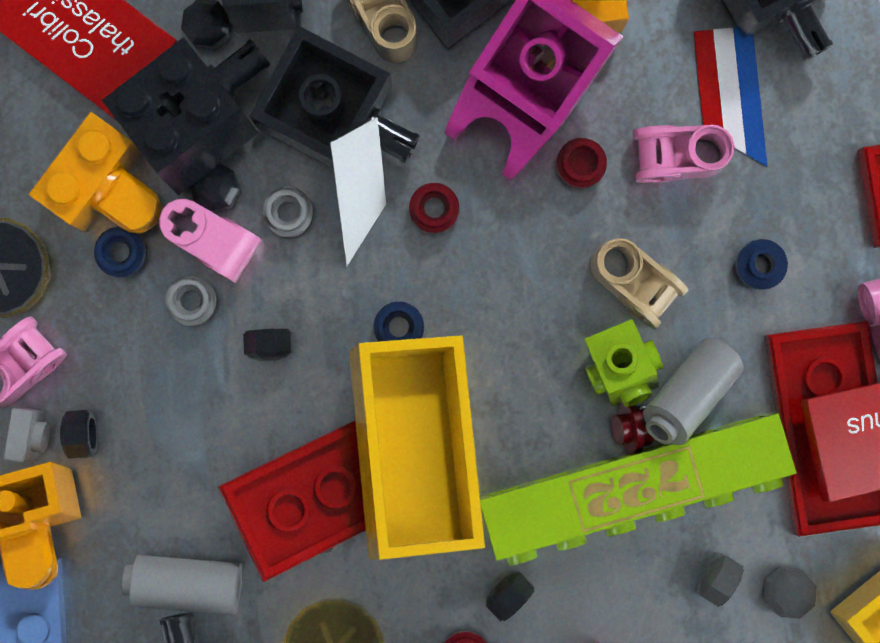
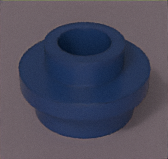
(104, 252)
(746, 264)
(398, 310)

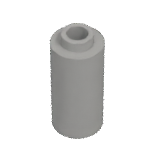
(692, 392)
(183, 584)

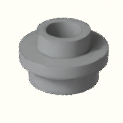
(281, 197)
(176, 294)

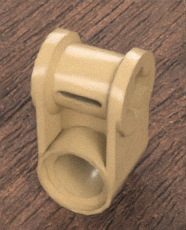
(377, 17)
(639, 281)

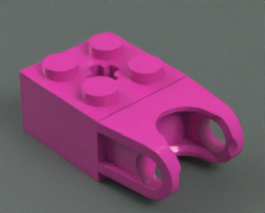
(522, 90)

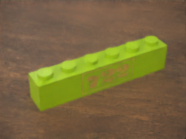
(637, 486)

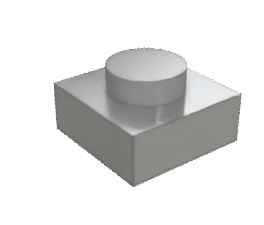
(26, 435)

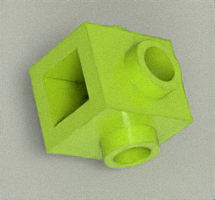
(621, 348)

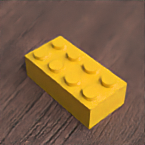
(416, 447)

